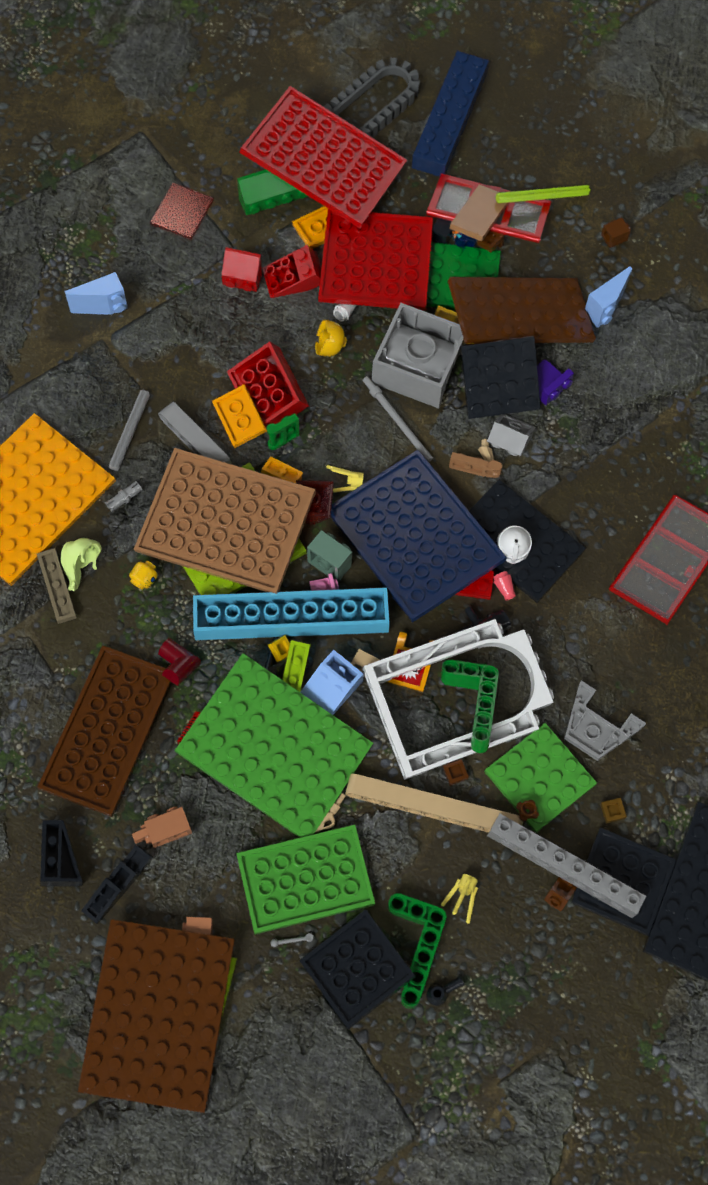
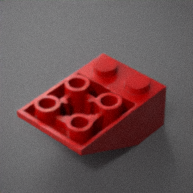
(293, 273)

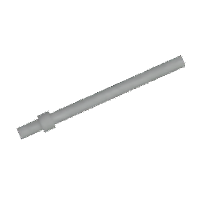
(376, 392)

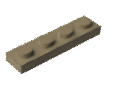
(56, 586)

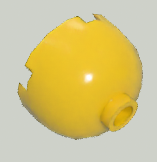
(330, 339)

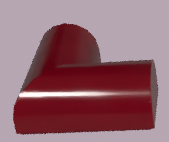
(181, 660)

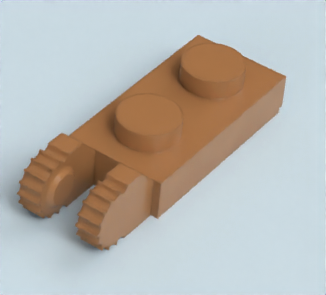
(475, 465)

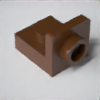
(491, 241)
(560, 894)

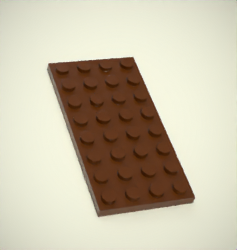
(521, 308)
(106, 731)

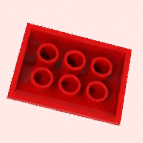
(269, 384)

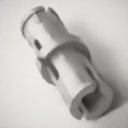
(123, 496)

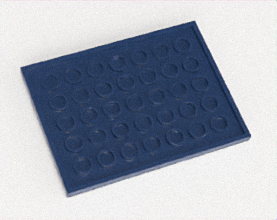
(416, 535)

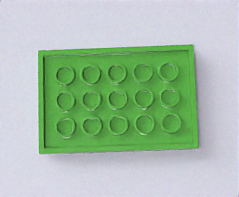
(305, 879)

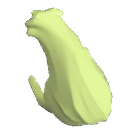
(76, 556)

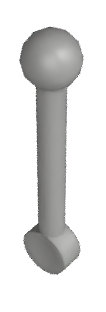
(309, 938)

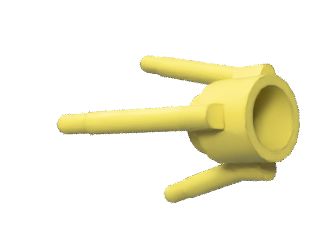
(354, 478)
(466, 886)

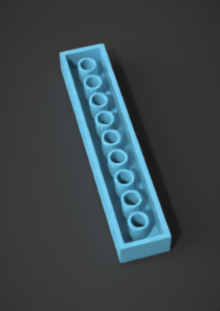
(290, 614)

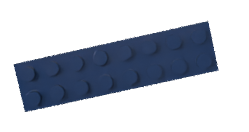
(450, 114)

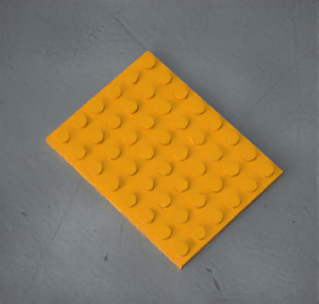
(42, 493)

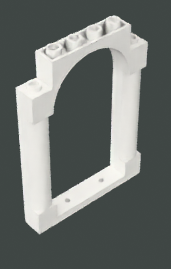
(479, 636)

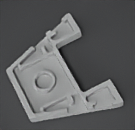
(594, 733)

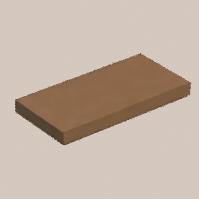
(478, 213)

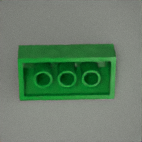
(265, 191)

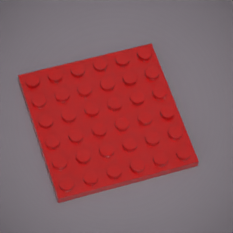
(376, 263)

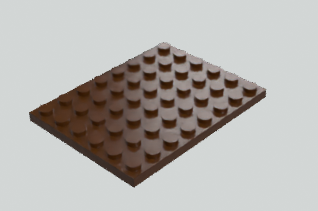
(157, 1016)

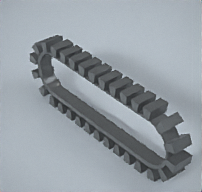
(366, 81)

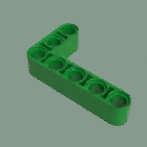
(485, 680)
(423, 946)

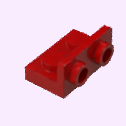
(480, 588)

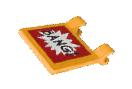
(414, 679)

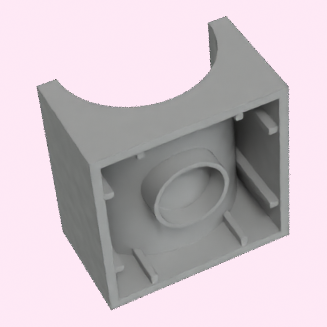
(417, 355)

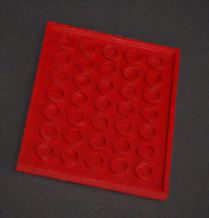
(323, 156)

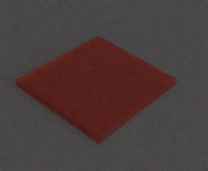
(181, 211)

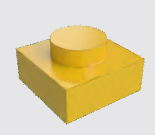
(279, 648)

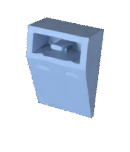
(333, 682)

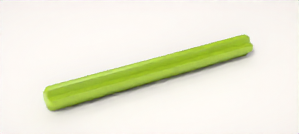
(540, 194)

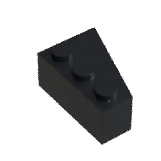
(57, 857)

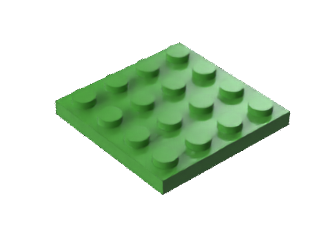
(543, 772)

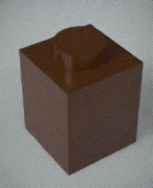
(616, 232)

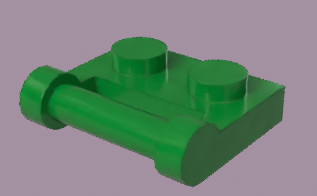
(288, 430)

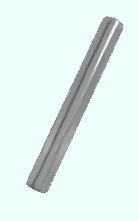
(129, 430)

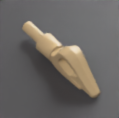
(330, 815)

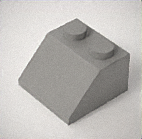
(510, 434)

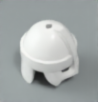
(514, 551)

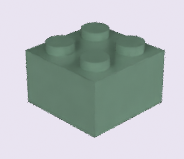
(329, 555)

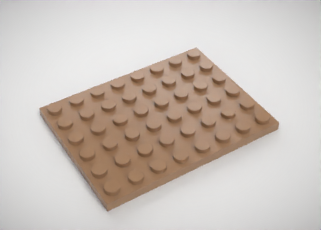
(225, 521)

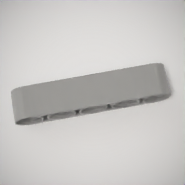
(191, 433)

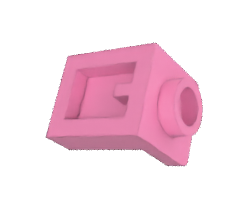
(324, 584)

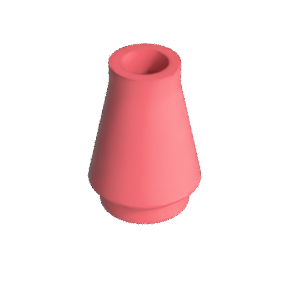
(504, 583)

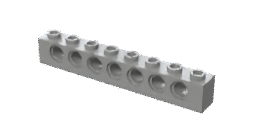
(566, 866)

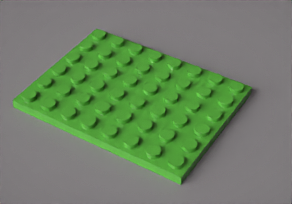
(274, 747)

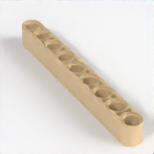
(424, 803)

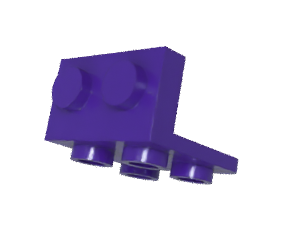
(551, 381)

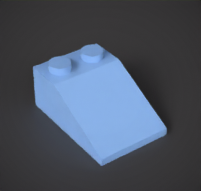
(98, 296)
(604, 300)

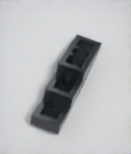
(116, 884)

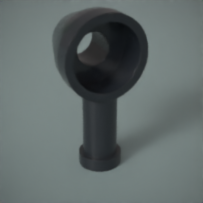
(444, 991)

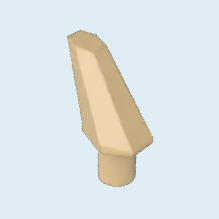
(485, 451)

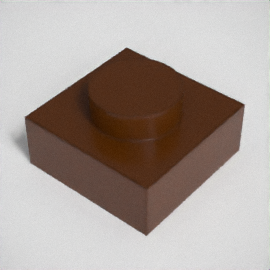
(455, 772)

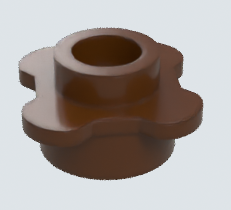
(530, 804)

